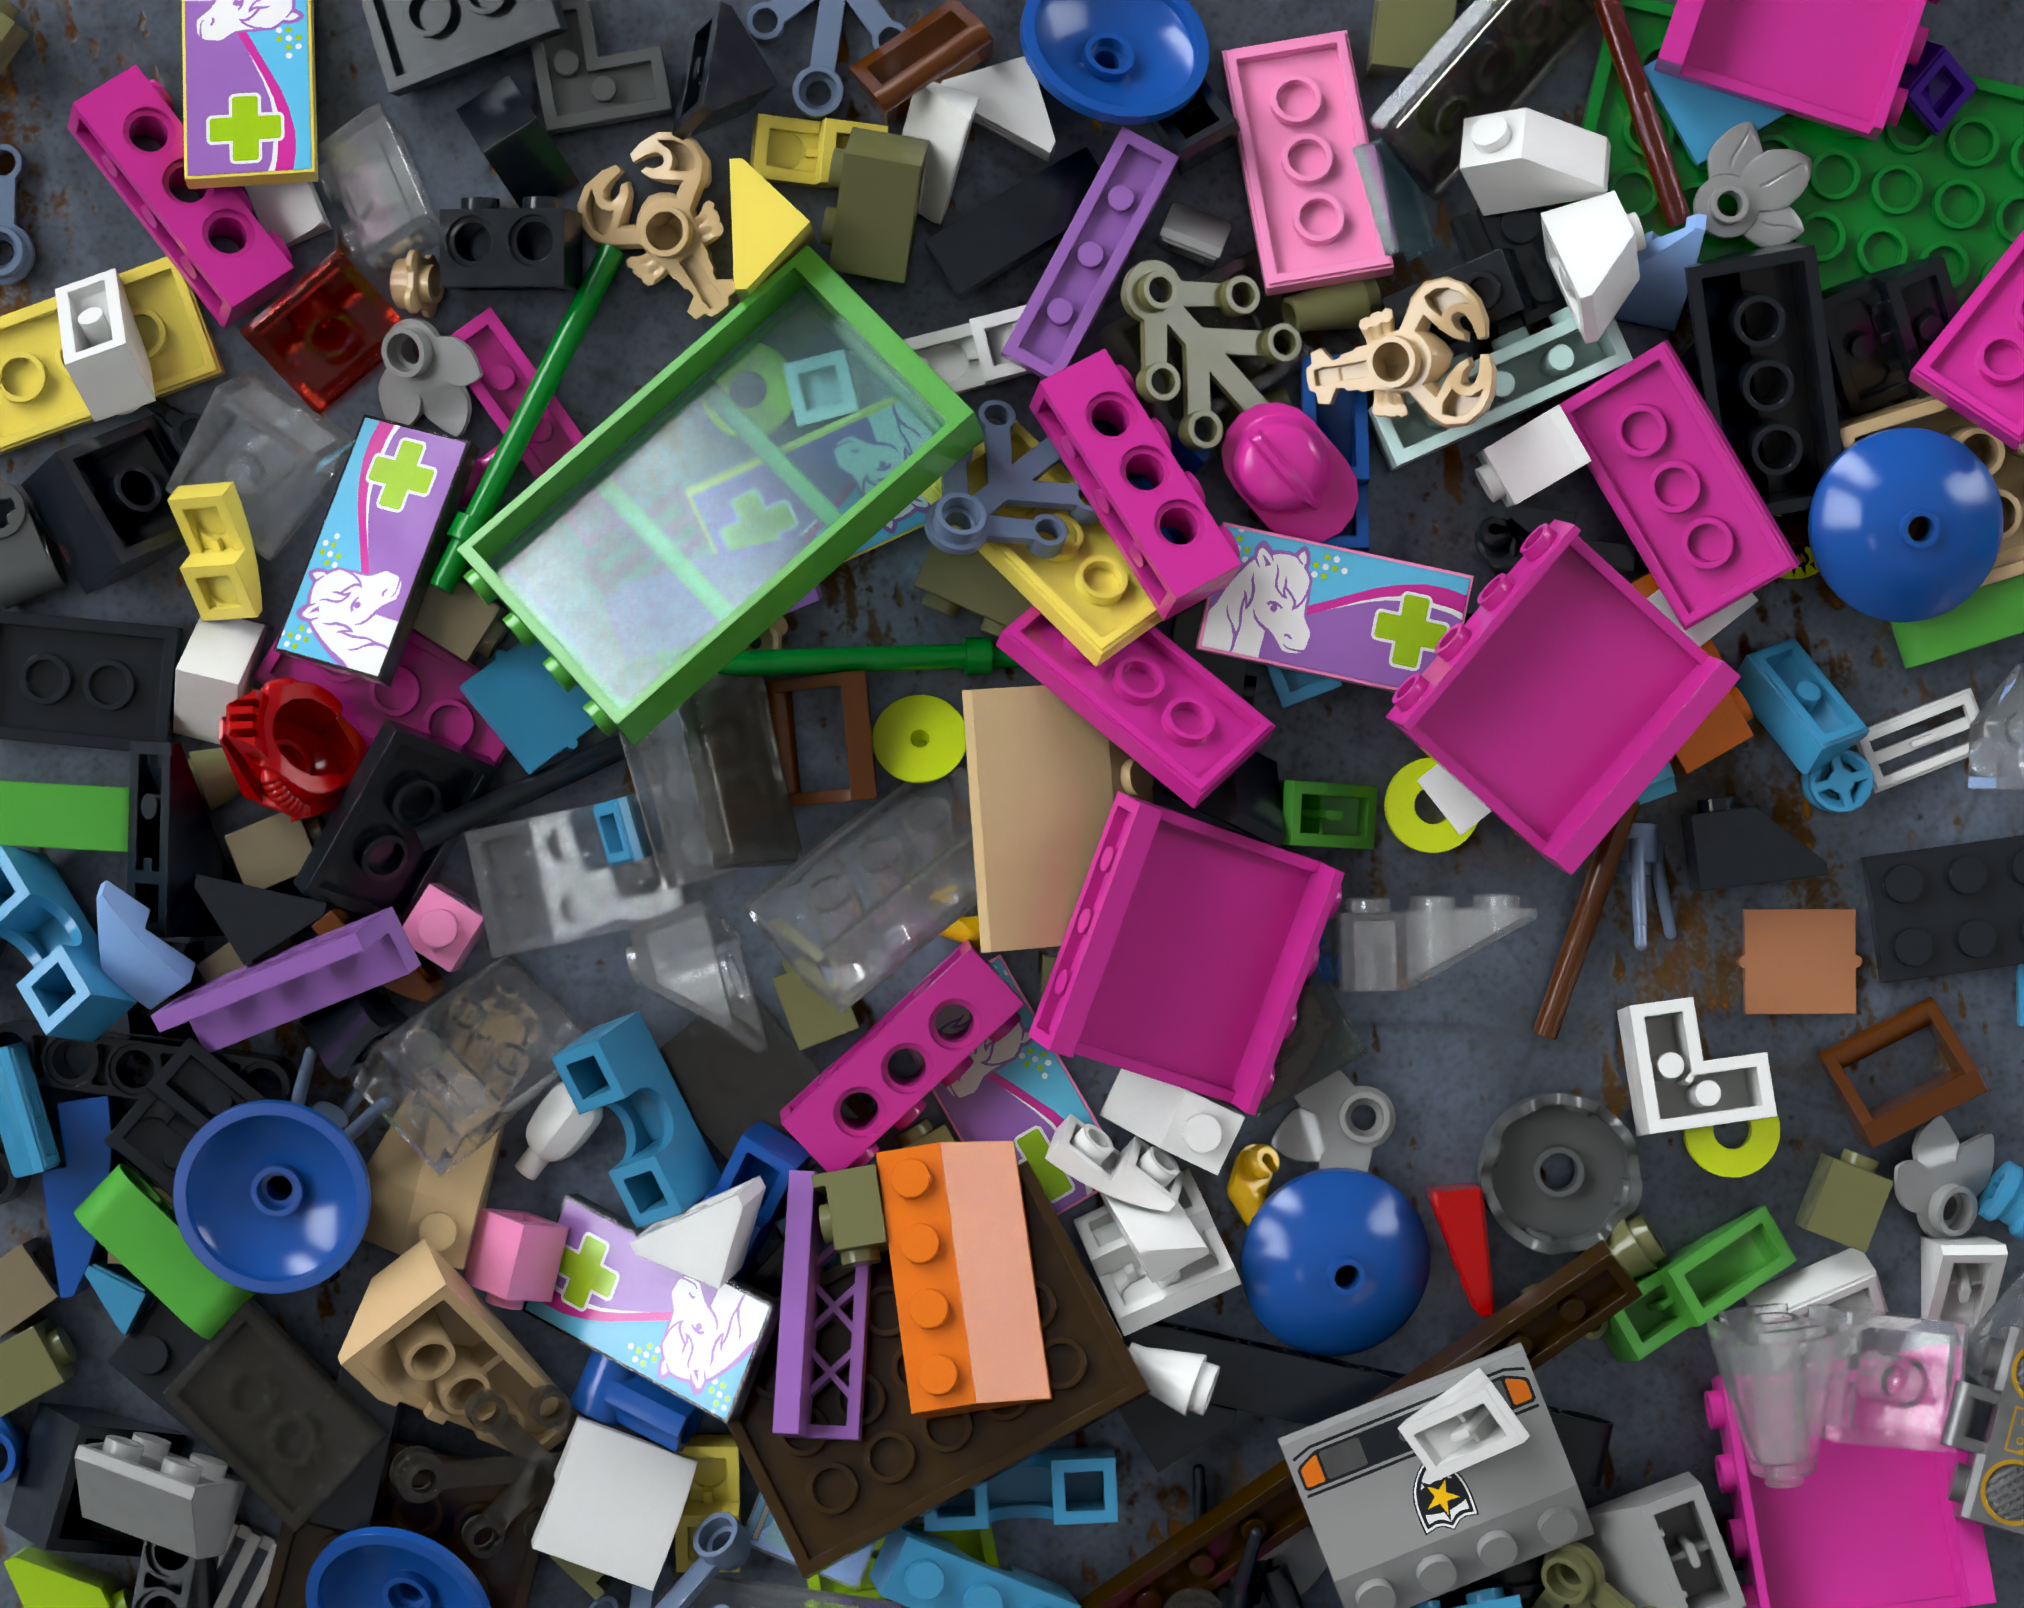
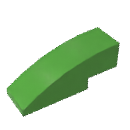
(1699, 1283)

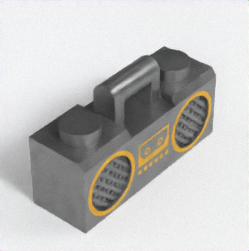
(1992, 1481)

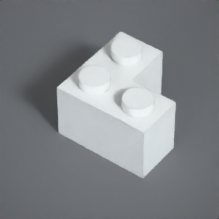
(1674, 1085)

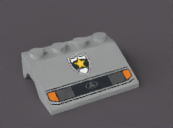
(1407, 1538)

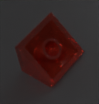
(324, 331)

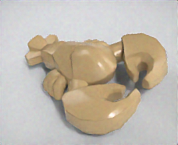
(666, 222)
(1415, 359)

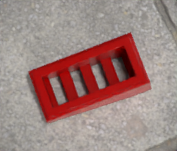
(1462, 1222)

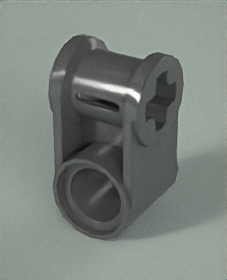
(27, 554)

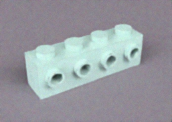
(1528, 375)

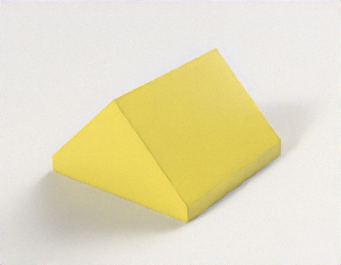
(764, 228)

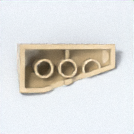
(419, 1204)
(436, 1342)

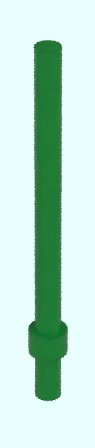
(527, 415)
(974, 656)

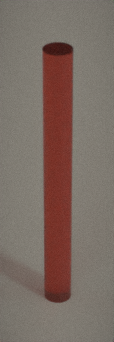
(1643, 112)

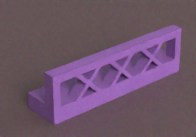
(1090, 255)
(294, 982)
(801, 1323)

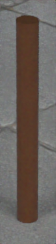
(1583, 926)

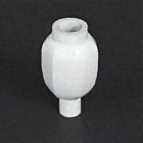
(556, 1131)

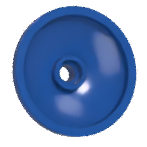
(1116, 56)
(1864, 518)
(248, 1228)
(1309, 1234)
(391, 1571)

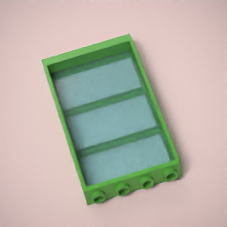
(719, 496)

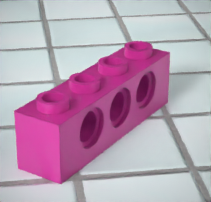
(223, 281)
(1168, 572)
(960, 979)

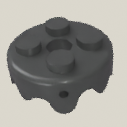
(1605, 1178)

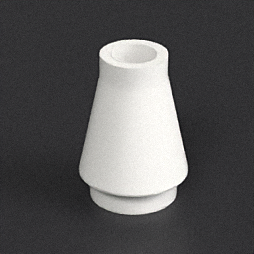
(1177, 1377)

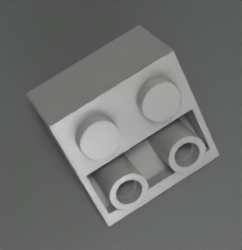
(159, 1494)
(1664, 1547)

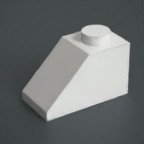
(1531, 161)
(1593, 258)
(103, 346)
(1531, 458)
(1173, 1119)

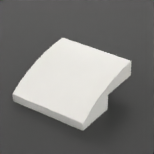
(1127, 1285)
(615, 1503)

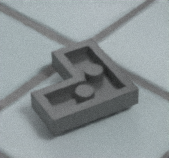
(595, 90)

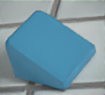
(622, 830)
(120, 1293)

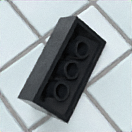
(1768, 366)

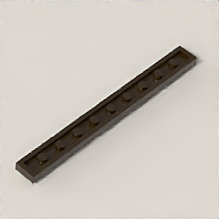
(1212, 1546)

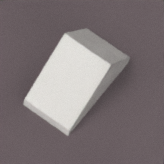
(1010, 105)
(214, 672)
(707, 1238)
(1960, 1276)
(1463, 1427)

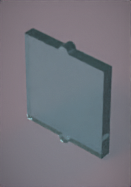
(1394, 202)

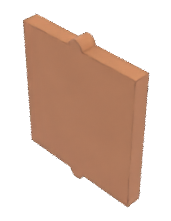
(1799, 961)

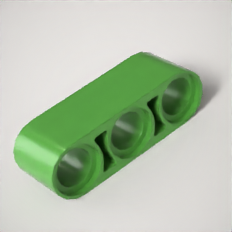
(1983, 618)
(64, 816)
(145, 1237)

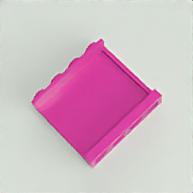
(1801, 56)
(1560, 696)
(1187, 953)
(1856, 1533)

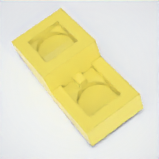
(799, 149)
(222, 556)
(713, 1490)

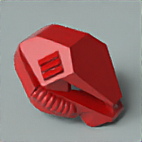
(291, 747)

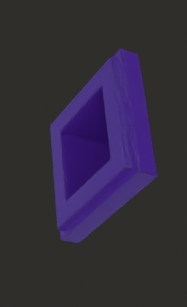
(1936, 87)

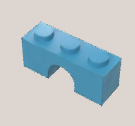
(46, 924)
(665, 1154)
(1055, 1485)
(933, 1573)

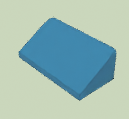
(1798, 705)
(23, 1115)

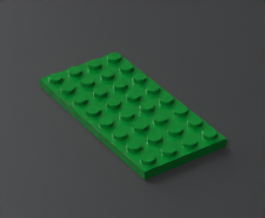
(1865, 198)

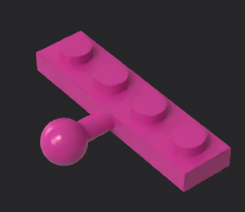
(501, 390)

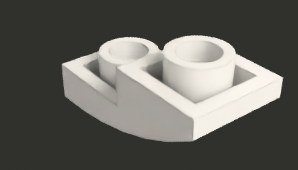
(1134, 1175)

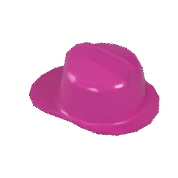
(1289, 472)

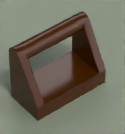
(929, 51)
(857, 734)
(1917, 1104)

